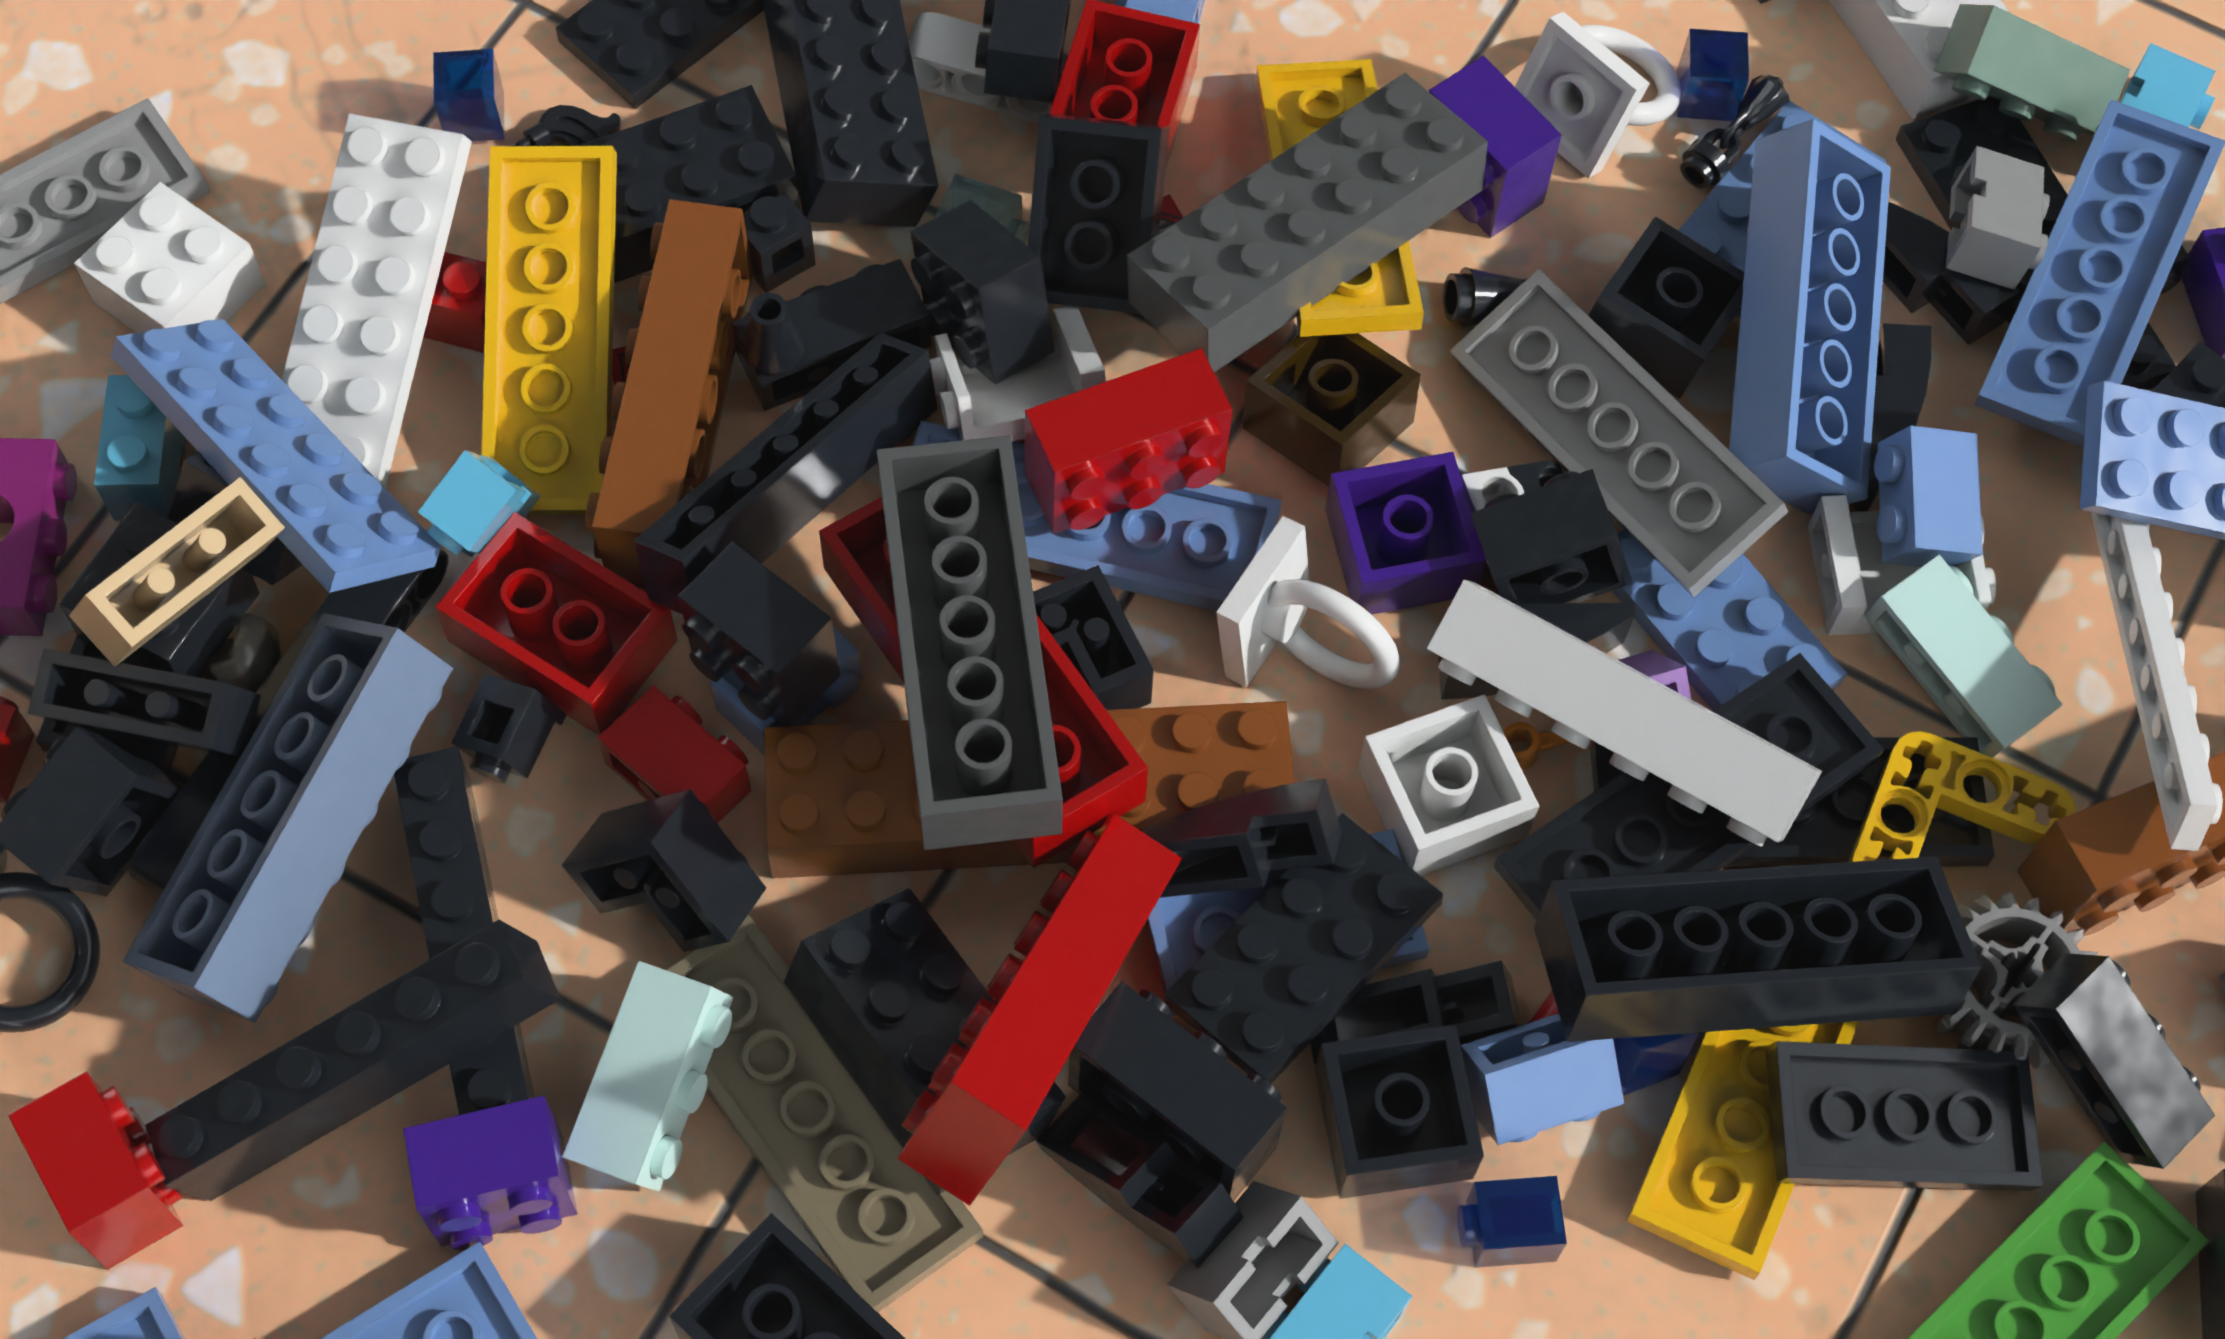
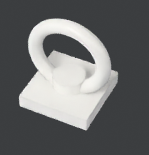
(1592, 91)
(1270, 607)

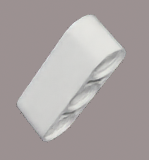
(945, 65)

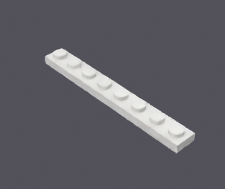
(2158, 681)

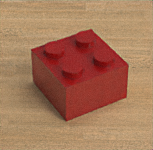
(98, 1168)

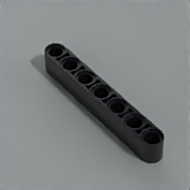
(383, 602)

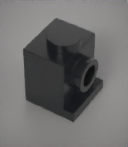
(771, 226)
(506, 728)

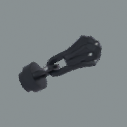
(1703, 161)

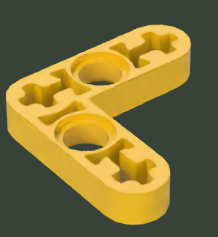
(1943, 789)

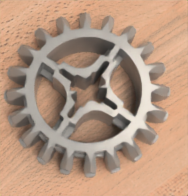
(2040, 942)

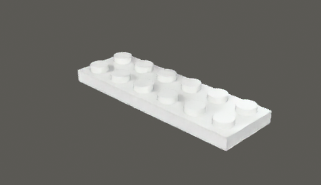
(374, 281)

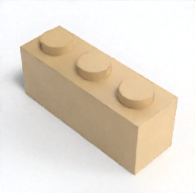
(176, 571)

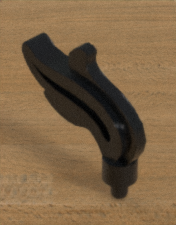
(569, 125)

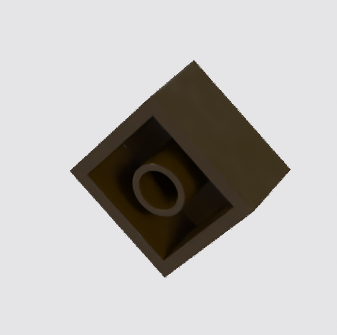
(1330, 402)

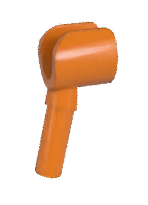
(1539, 742)

